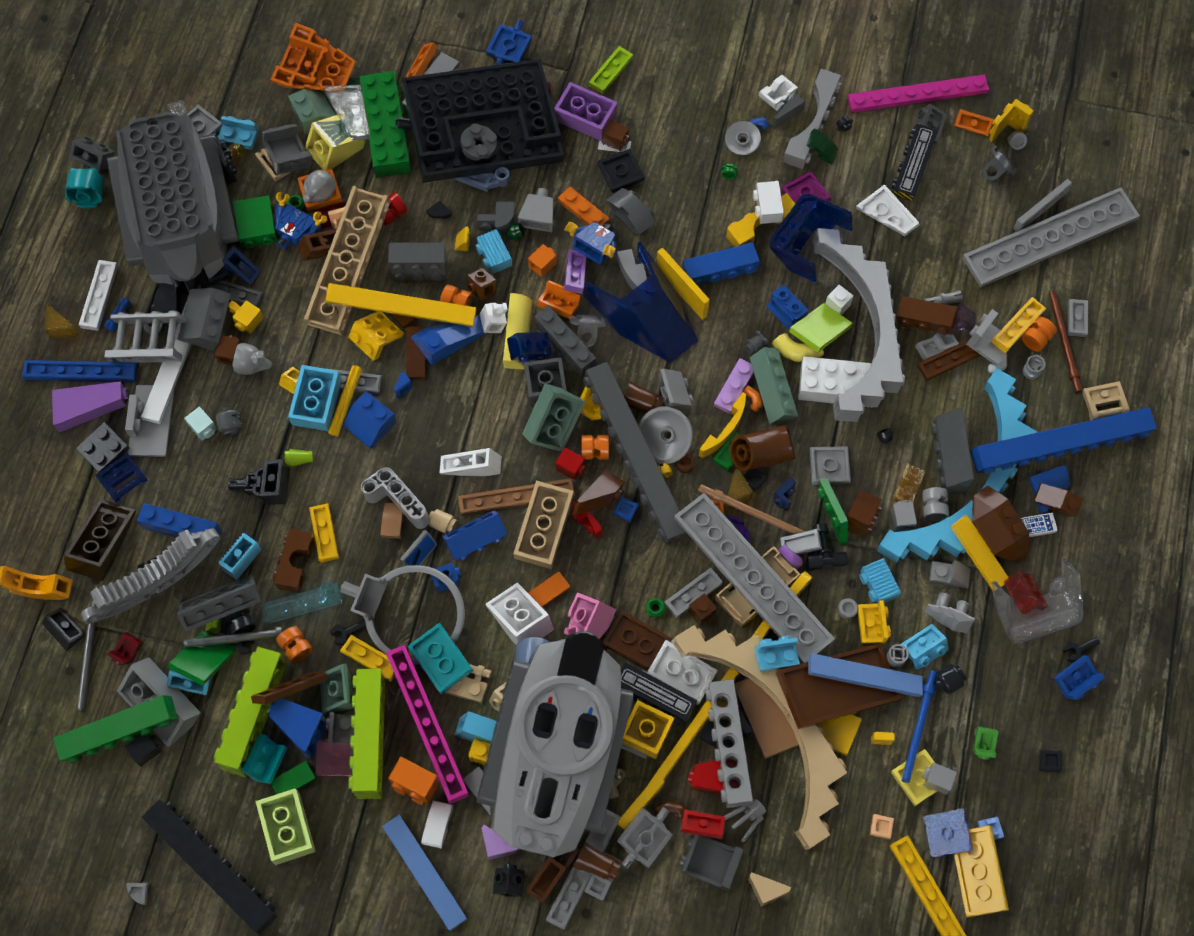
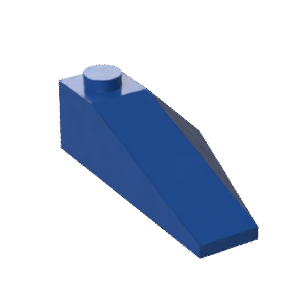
(446, 338)

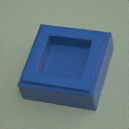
(625, 509)

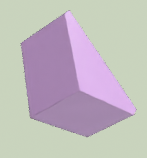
(495, 845)

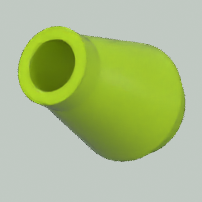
(297, 457)

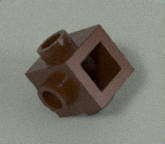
(481, 284)

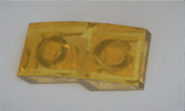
(909, 484)

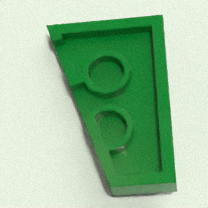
(834, 511)

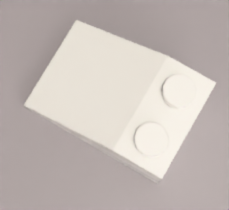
(520, 614)

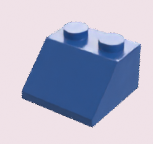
(369, 420)

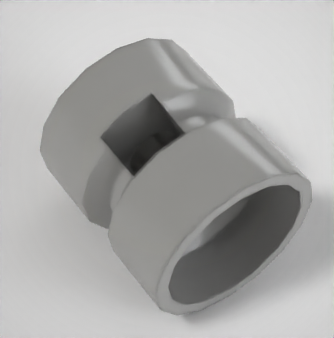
(935, 504)

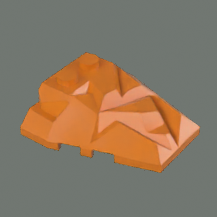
(312, 62)

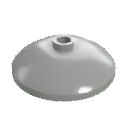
(654, 429)

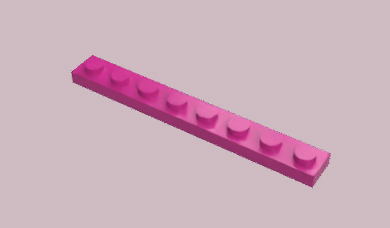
(918, 93)

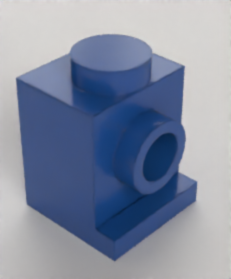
(454, 574)

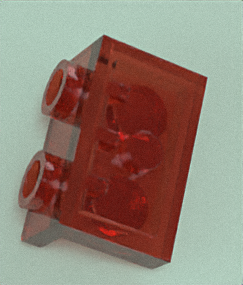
(1025, 592)

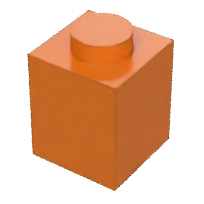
(542, 260)

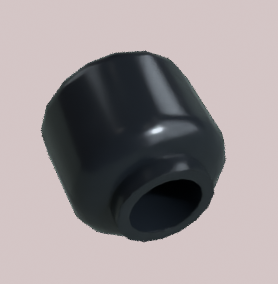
(950, 679)

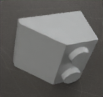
(674, 390)

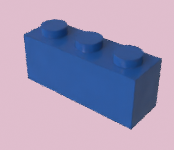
(475, 536)

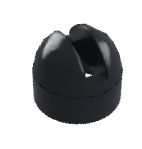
(885, 435)

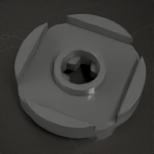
(481, 133)

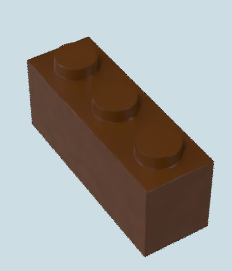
(927, 315)

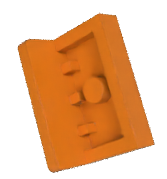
(561, 301)

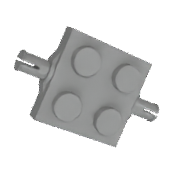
(645, 838)

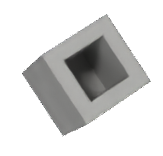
(903, 516)
(939, 778)

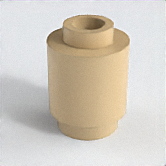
(442, 521)

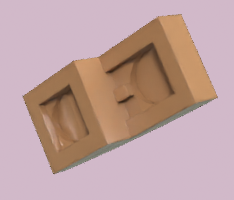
(391, 521)

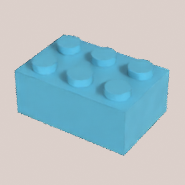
(315, 398)

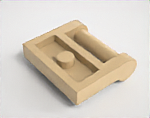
(1105, 395)

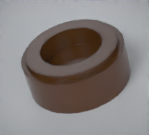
(686, 464)

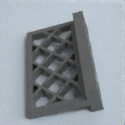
(218, 603)

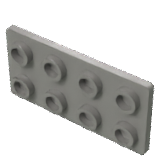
(146, 437)

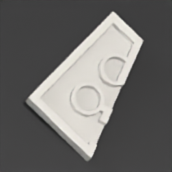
(888, 210)

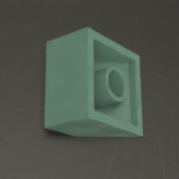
(310, 107)

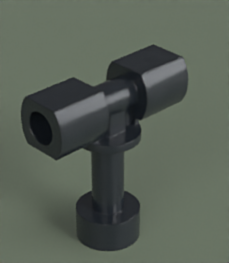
(826, 555)

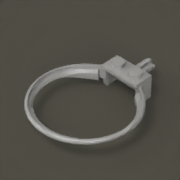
(371, 592)

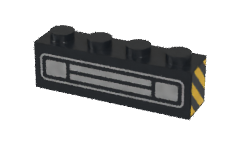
(915, 162)
(657, 694)

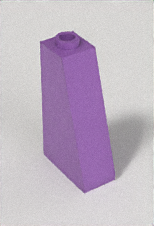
(85, 403)

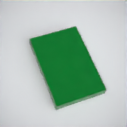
(202, 661)

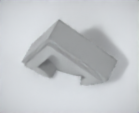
(138, 892)

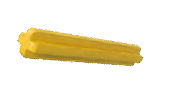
(345, 400)

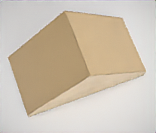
(767, 889)

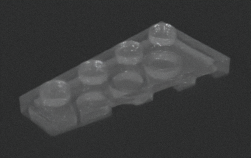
(350, 109)

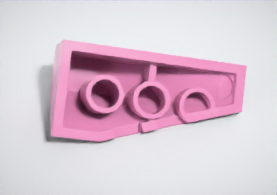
(589, 616)

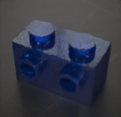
(529, 346)

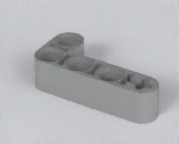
(389, 488)

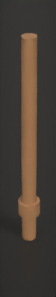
(718, 495)

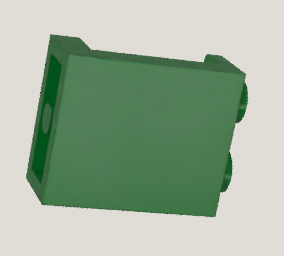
(255, 221)

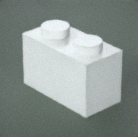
(769, 202)

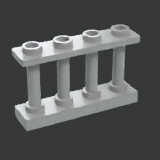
(152, 353)

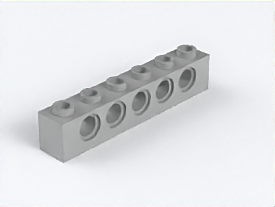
(726, 691)

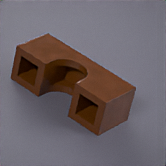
(296, 544)

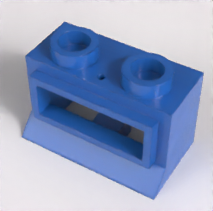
(786, 307)

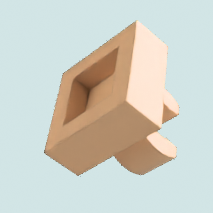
(335, 217)

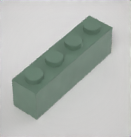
(773, 386)

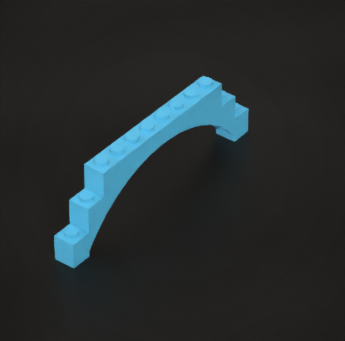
(929, 539)

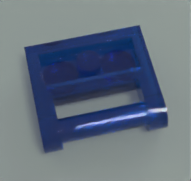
(117, 473)

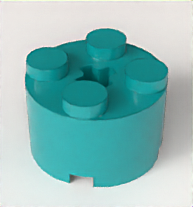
(84, 187)

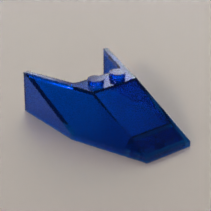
(648, 314)

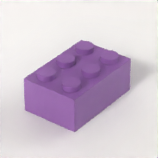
(585, 110)

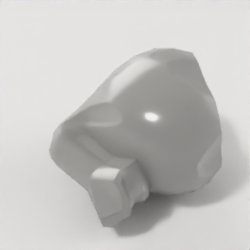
(249, 360)

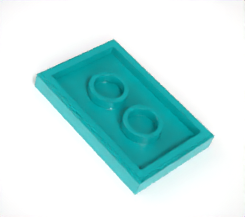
(440, 658)

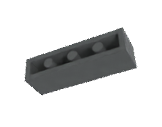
(565, 341)

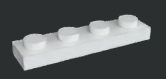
(98, 295)

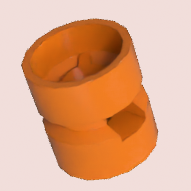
(453, 295)
(1039, 334)
(595, 447)
(293, 643)

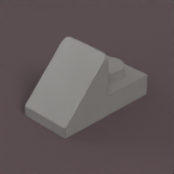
(950, 574)

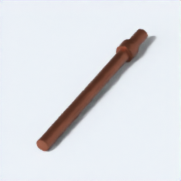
(1073, 373)

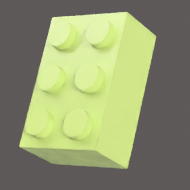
(285, 826)

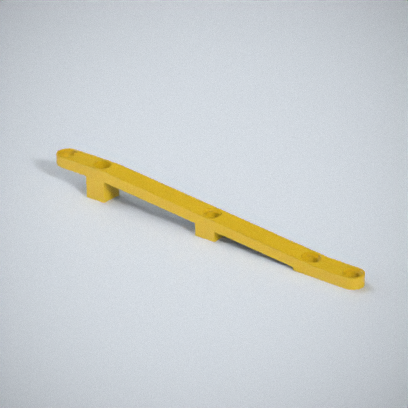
(657, 781)

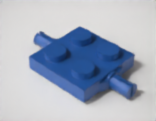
(509, 44)

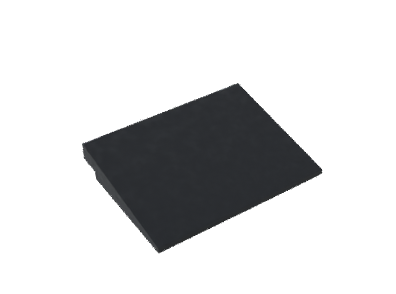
(502, 97)

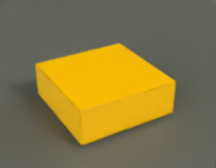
(882, 738)

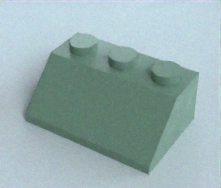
(553, 418)

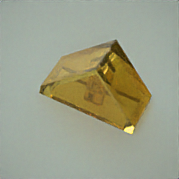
(57, 326)
(739, 489)

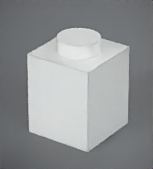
(839, 299)

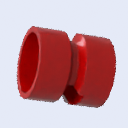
(396, 207)

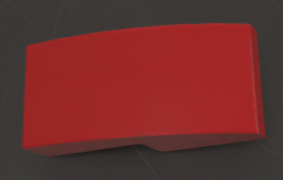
(591, 523)

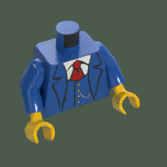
(294, 224)
(593, 240)

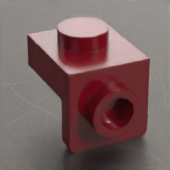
(126, 649)

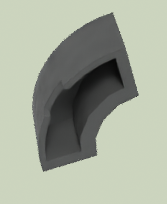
(631, 211)

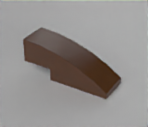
(551, 874)

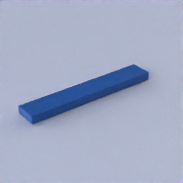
(80, 371)

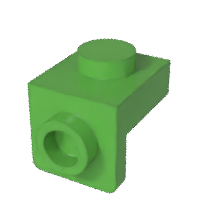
(985, 742)

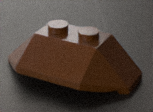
(999, 525)

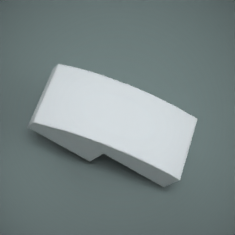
(436, 824)

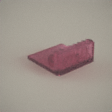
(333, 759)

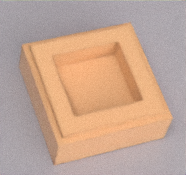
(881, 826)

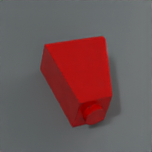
(706, 779)

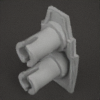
(951, 618)

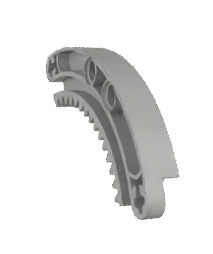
(154, 577)

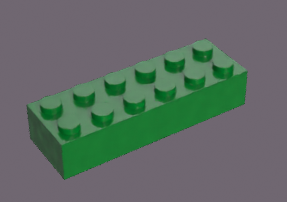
(381, 109)

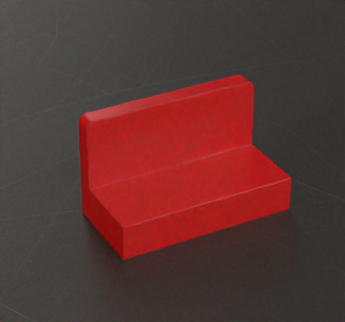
(703, 824)

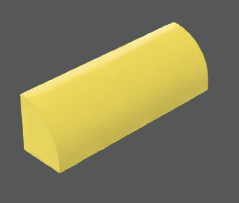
(517, 322)

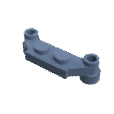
(488, 180)

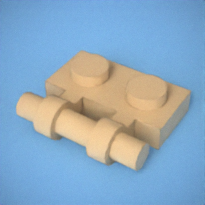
(472, 689)

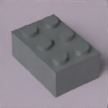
(417, 261)

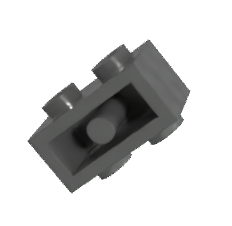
(91, 153)

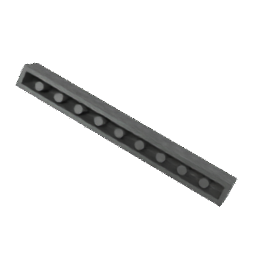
(634, 451)

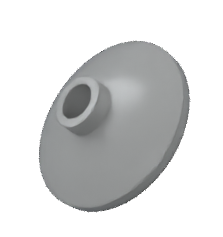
(746, 131)

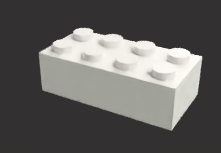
(825, 378)

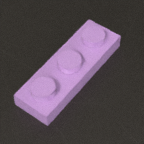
(734, 385)

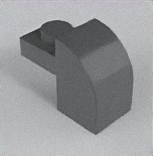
(501, 220)

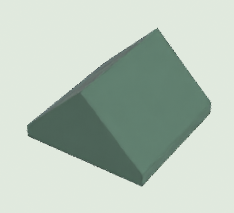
(337, 690)

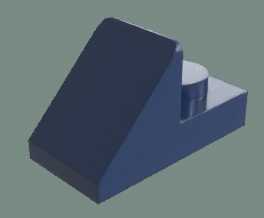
(237, 263)

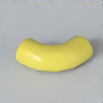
(794, 350)

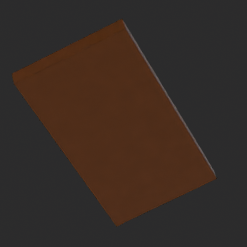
(824, 699)

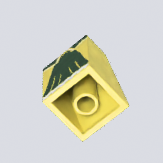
(331, 143)

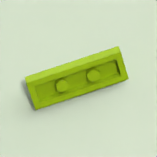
(611, 70)

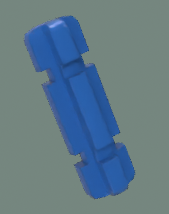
(124, 304)

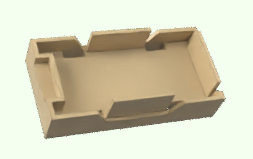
(736, 604)

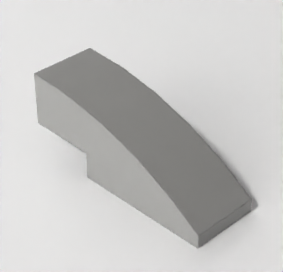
(632, 273)

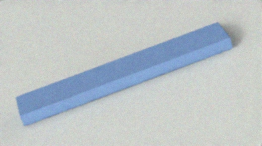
(865, 675)
(424, 873)

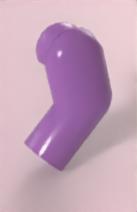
(794, 560)

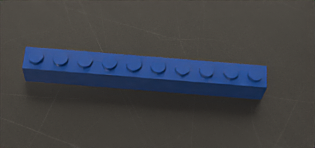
(1063, 440)

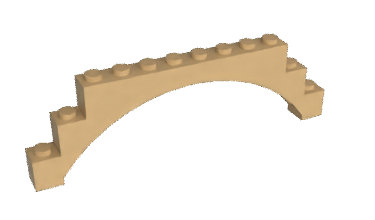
(818, 755)

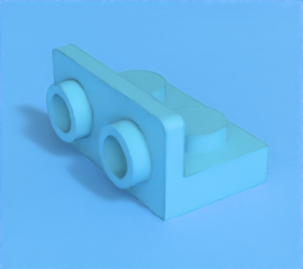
(238, 131)
(926, 646)
(776, 654)

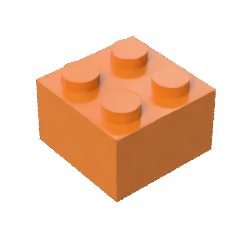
(414, 781)

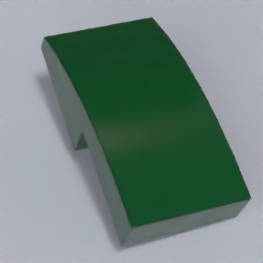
(823, 145)

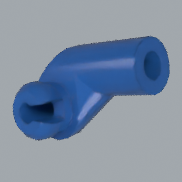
(762, 122)

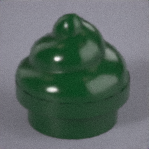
(515, 231)

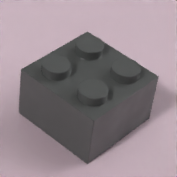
(541, 373)

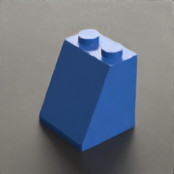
(299, 724)

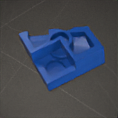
(1055, 477)

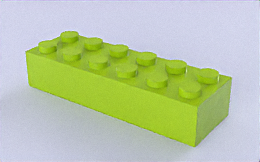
(249, 718)
(368, 734)

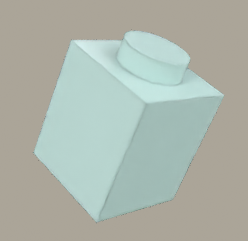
(201, 423)

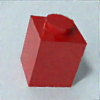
(570, 464)

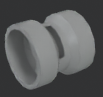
(1037, 364)
(896, 659)

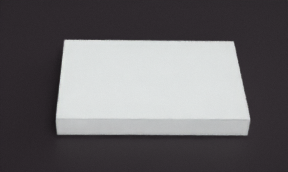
(684, 674)

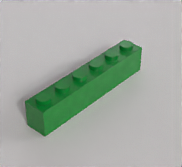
(116, 728)

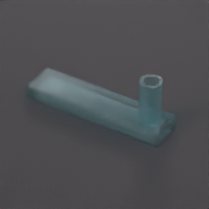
(301, 603)

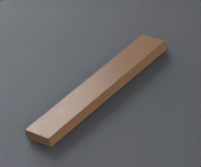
(503, 498)

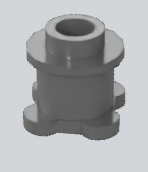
(756, 343)

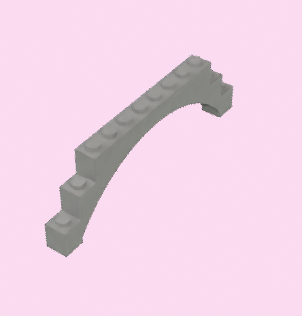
(873, 285)

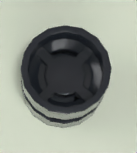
(240, 621)

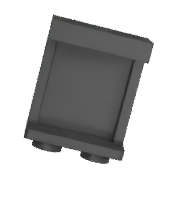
(285, 149)
(711, 861)

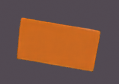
(974, 122)

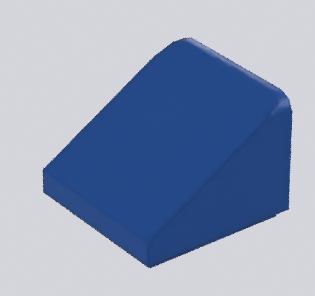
(403, 385)

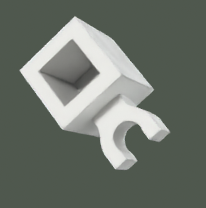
(493, 317)

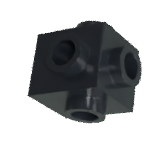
(508, 881)

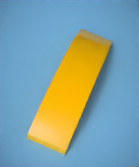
(712, 444)

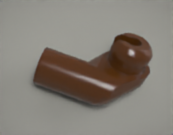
(672, 806)

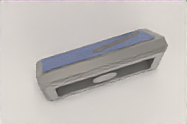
(419, 550)

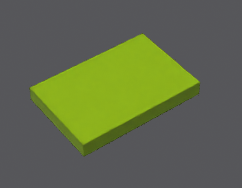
(820, 327)

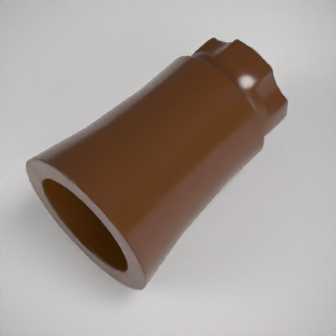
(641, 398)
(596, 862)

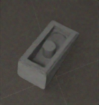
(790, 109)

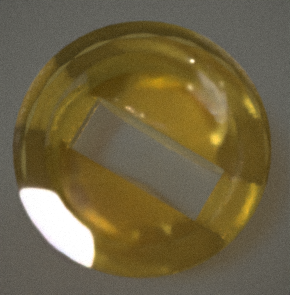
(237, 150)

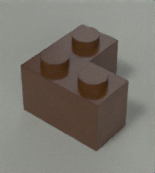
(863, 514)

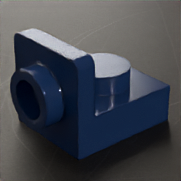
(785, 490)

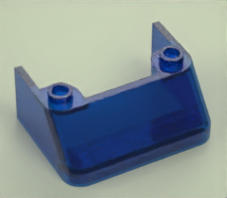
(798, 226)

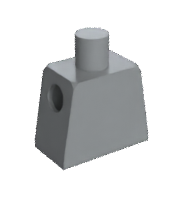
(537, 211)

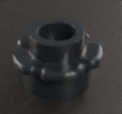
(844, 124)

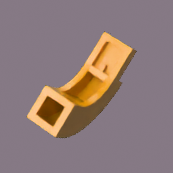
(35, 586)

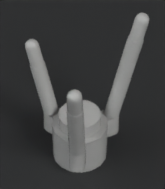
(752, 812)

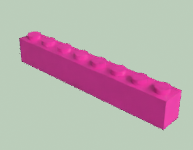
(427, 724)

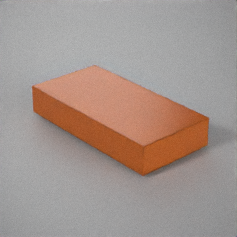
(549, 589)

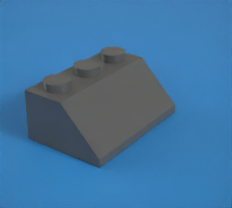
(204, 317)

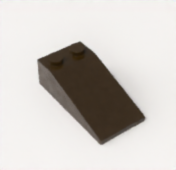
(99, 540)

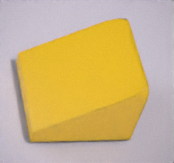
(463, 240)
(289, 379)

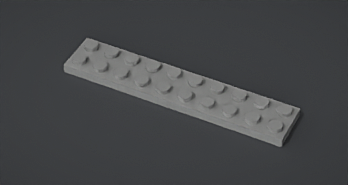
(1050, 237)
(753, 577)

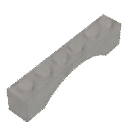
(824, 90)

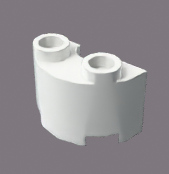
(778, 93)

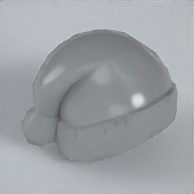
(318, 186)

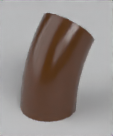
(762, 448)

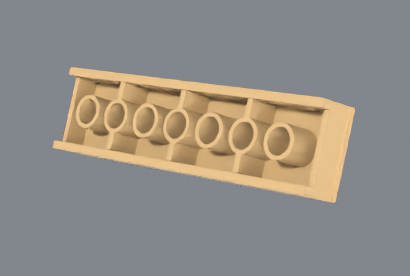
(347, 257)

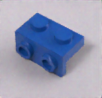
(1078, 678)

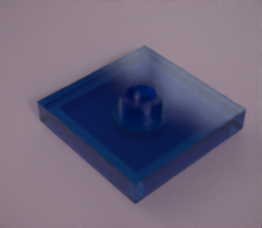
(948, 833)

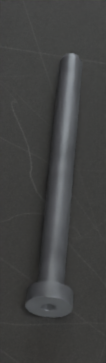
(233, 638)
(86, 666)

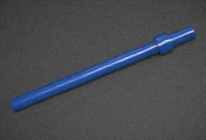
(928, 691)

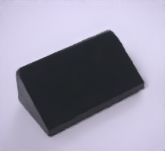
(63, 628)

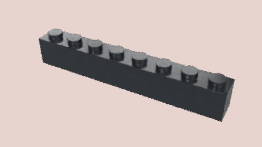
(209, 866)

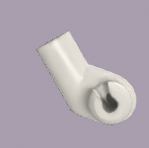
(1002, 365)

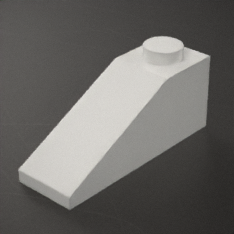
(471, 463)

